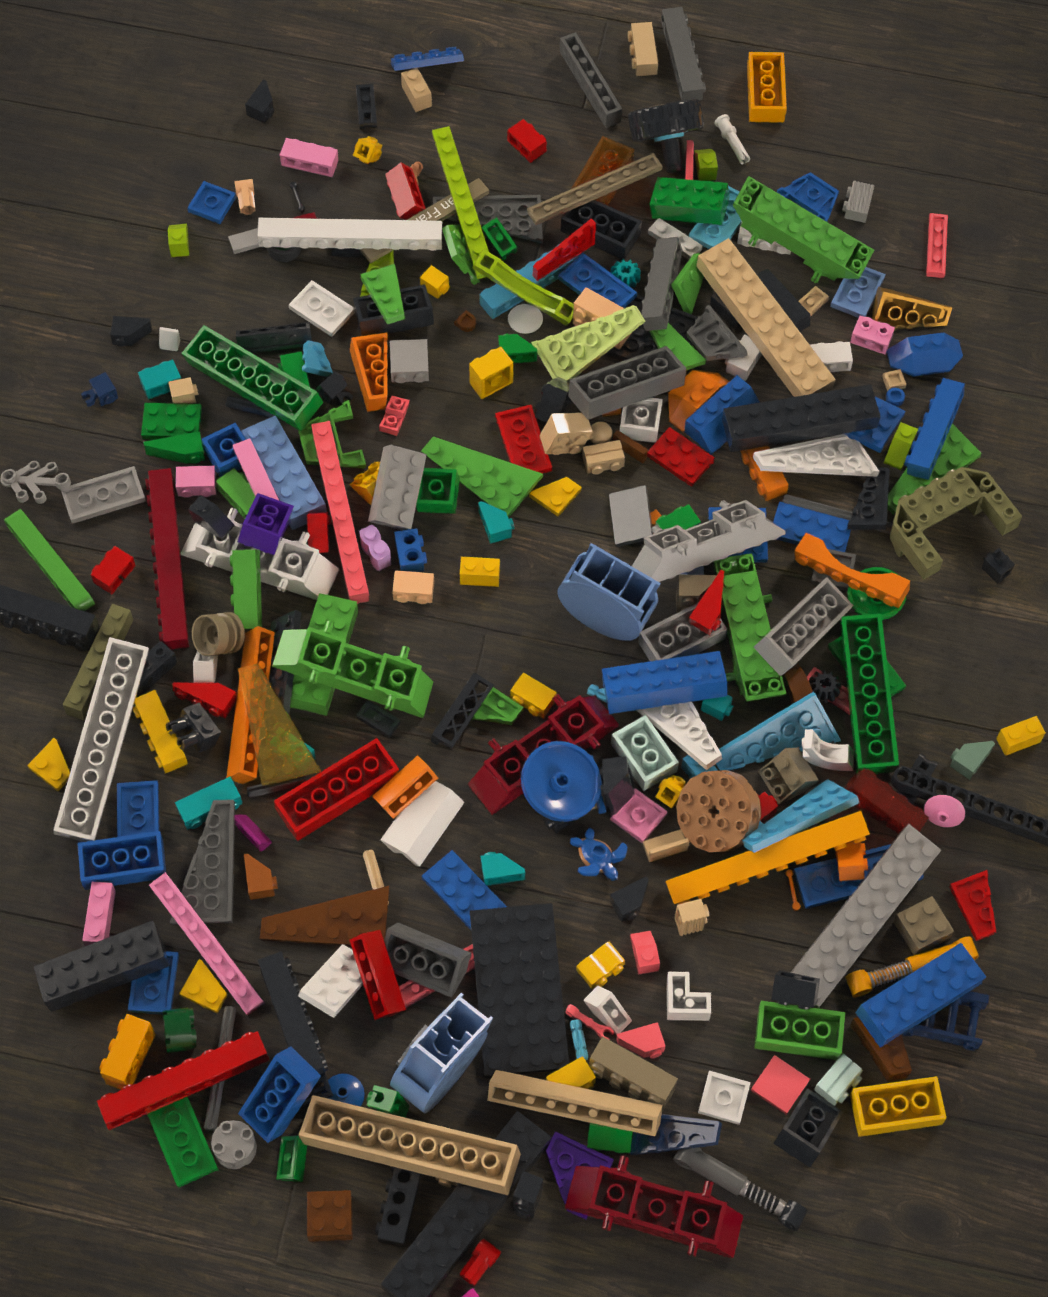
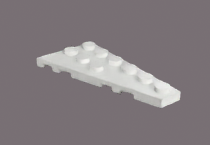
(821, 456)
(685, 729)

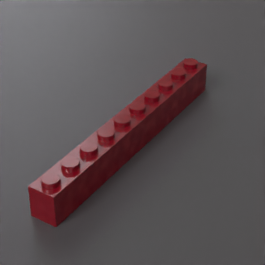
(168, 559)

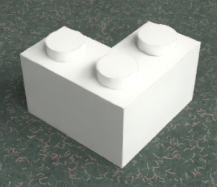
(683, 1003)

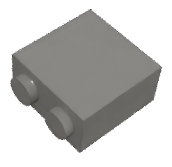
(409, 360)

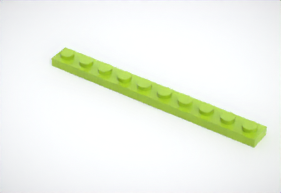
(460, 193)

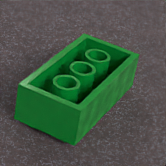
(689, 200)

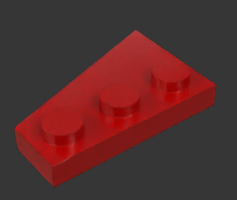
(975, 904)

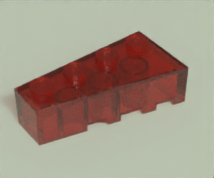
(884, 802)

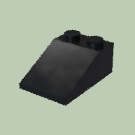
(808, 1128)

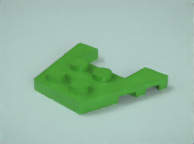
(351, 459)

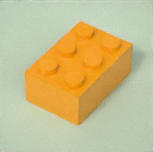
(127, 1052)

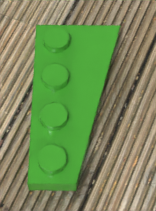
(385, 292)

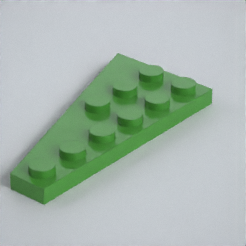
(955, 453)
(488, 477)

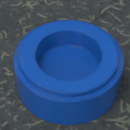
(895, 396)

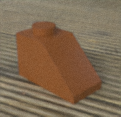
(259, 879)

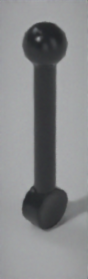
(293, 185)

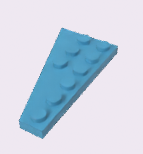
(778, 733)
(810, 809)

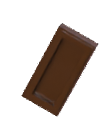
(631, 447)

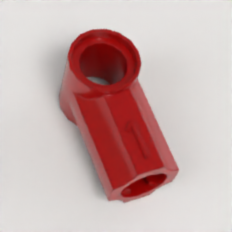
(483, 1257)

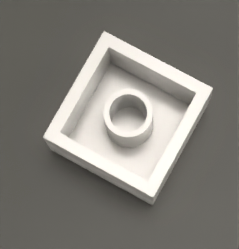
(642, 420)

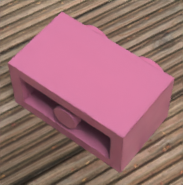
(196, 481)

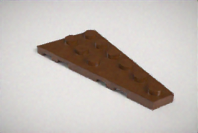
(330, 921)

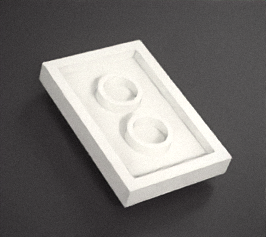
(321, 308)

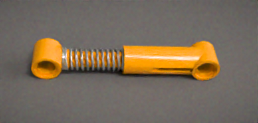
(863, 982)

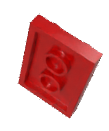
(680, 456)

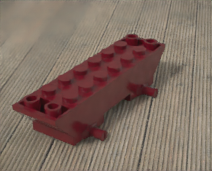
(575, 721)
(655, 1209)

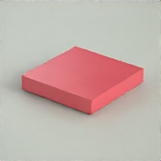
(780, 1084)

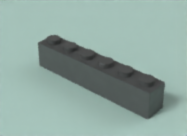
(682, 53)
(590, 80)
(659, 292)

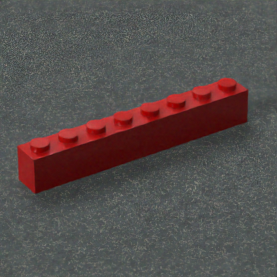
(182, 1080)

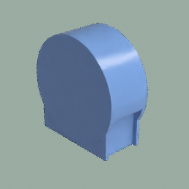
(608, 594)
(441, 1055)

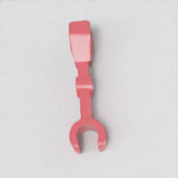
(574, 1012)

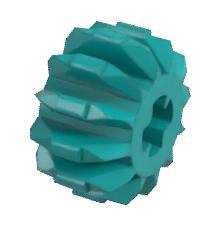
(627, 272)

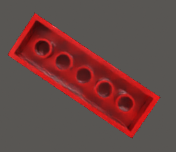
(336, 789)

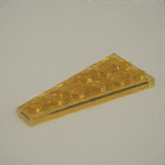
(276, 740)

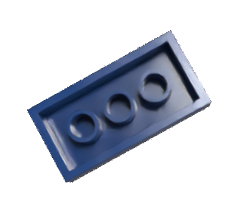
(122, 859)
(279, 1094)

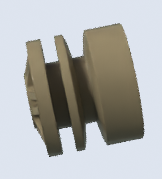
(218, 633)

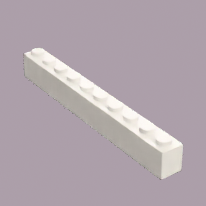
(349, 233)

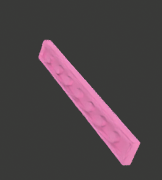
(206, 944)

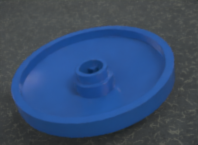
(561, 781)

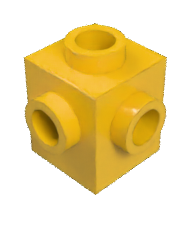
(367, 150)
(670, 790)

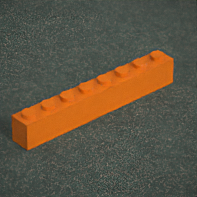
(242, 756)

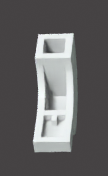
(827, 754)

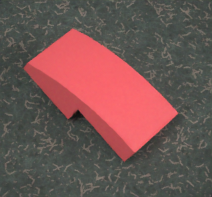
(394, 415)

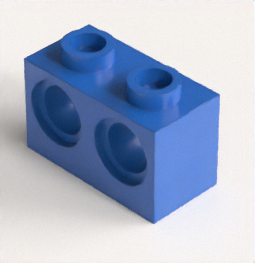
(409, 551)

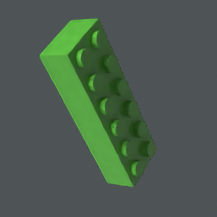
(318, 697)

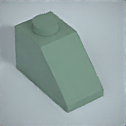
(970, 757)

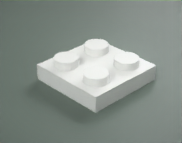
(724, 1097)

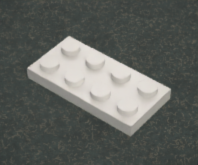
(333, 982)

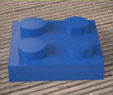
(211, 202)

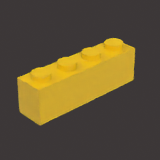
(153, 723)

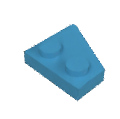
(315, 359)

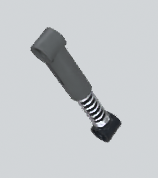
(789, 1213)

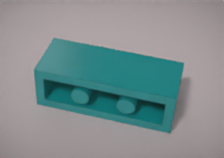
(196, 807)

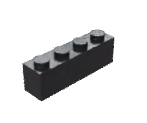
(790, 305)

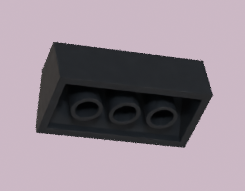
(416, 307)

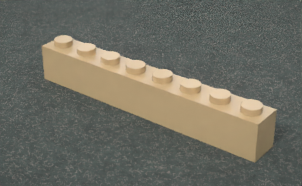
(575, 1103)

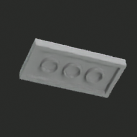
(103, 494)

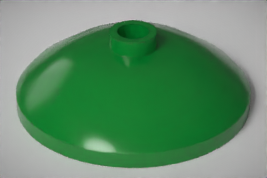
(866, 605)

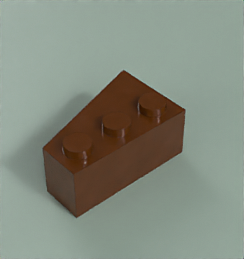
(890, 1058)

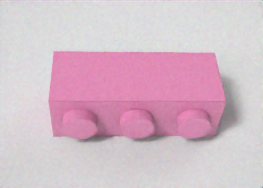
(309, 157)
(99, 912)

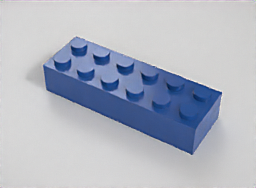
(664, 682)
(920, 994)

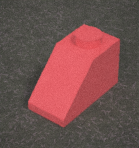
(645, 952)
(644, 1041)

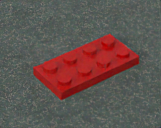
(522, 439)

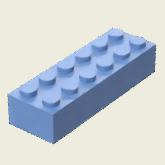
(285, 470)

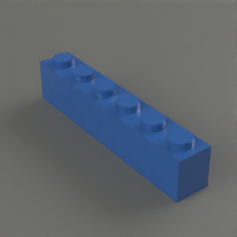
(935, 428)

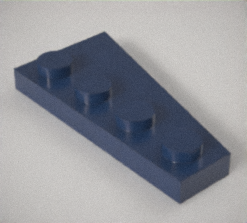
(677, 1134)

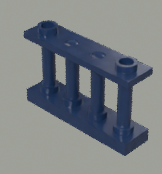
(976, 1002)

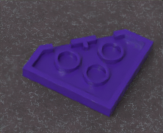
(565, 1155)

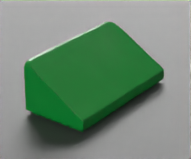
(291, 1159)

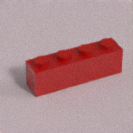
(377, 974)

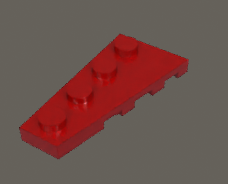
(567, 250)

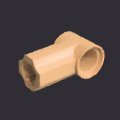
(245, 194)

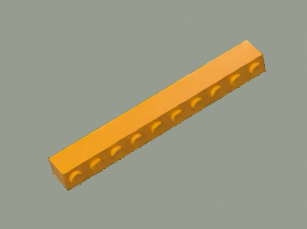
(776, 856)

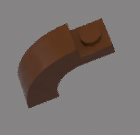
(796, 683)

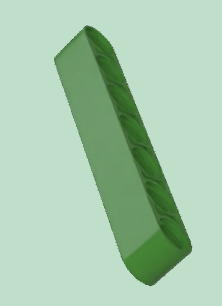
(48, 561)

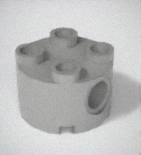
(233, 1144)

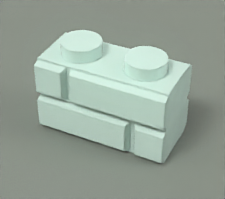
(838, 1080)

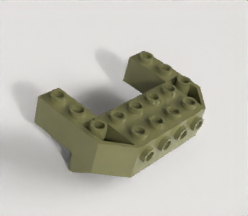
(940, 500)

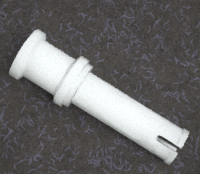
(729, 133)

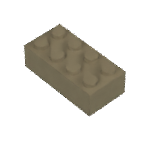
(631, 1073)

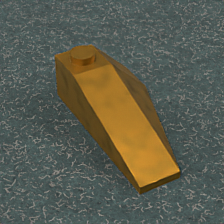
(907, 310)

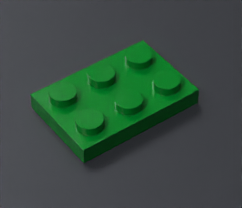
(170, 420)

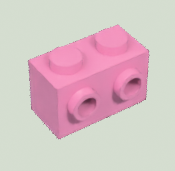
(872, 334)

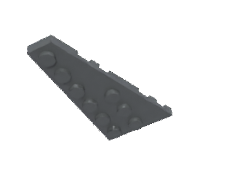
(511, 213)
(211, 871)

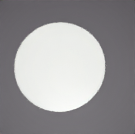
(525, 318)

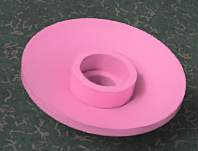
(944, 811)

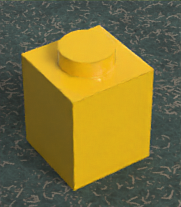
(435, 282)

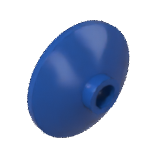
(351, 1084)

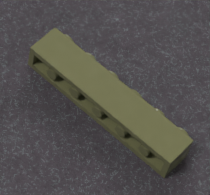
(79, 697)

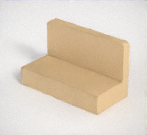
(665, 845)

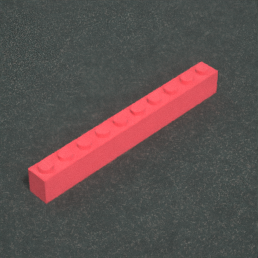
(340, 512)

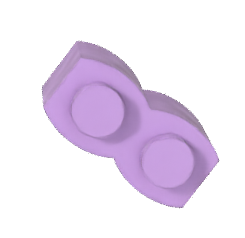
(375, 547)

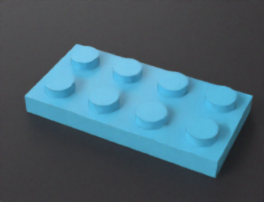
(713, 234)

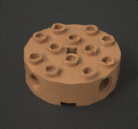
(699, 808)

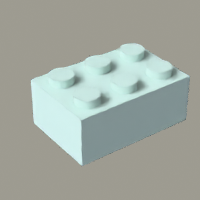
(645, 751)

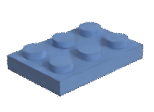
(857, 295)

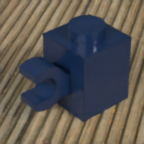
(101, 389)

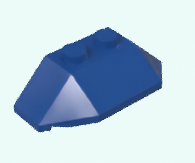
(925, 354)

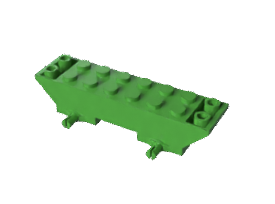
(822, 245)
(746, 625)
(333, 662)

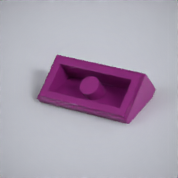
(252, 832)

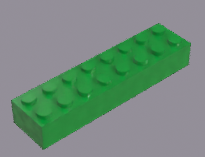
(252, 378)
(869, 693)

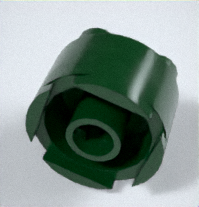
(178, 1030)

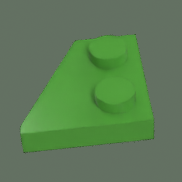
(498, 709)

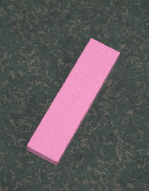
(254, 469)

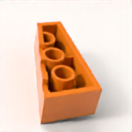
(370, 364)

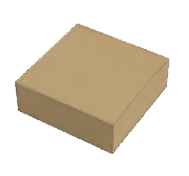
(894, 379)

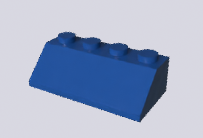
(706, 423)

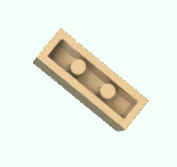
(643, 49)

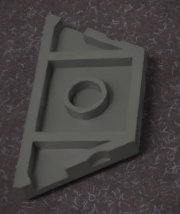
(714, 338)

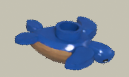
(598, 856)

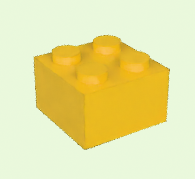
(491, 372)

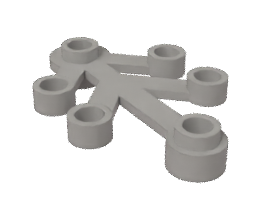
(12, 479)

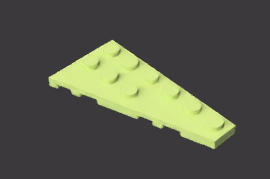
(580, 346)

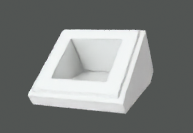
(169, 339)

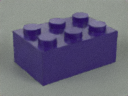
(265, 524)

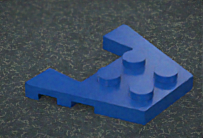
(812, 195)

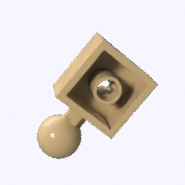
(570, 432)

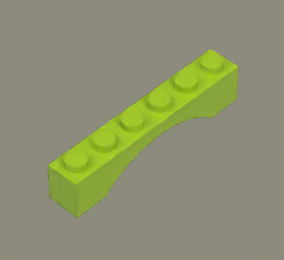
(544, 300)

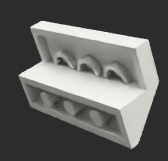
(422, 823)

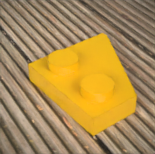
(556, 495)
(51, 765)
(204, 988)

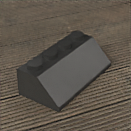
(426, 959)

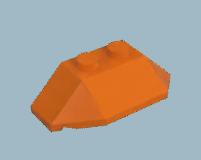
(697, 390)

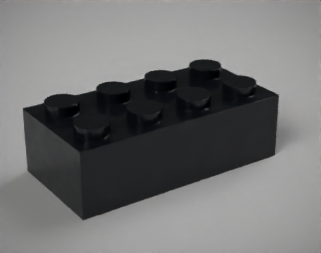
(614, 229)

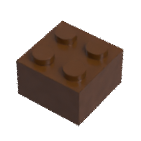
(329, 1215)

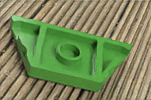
(459, 251)

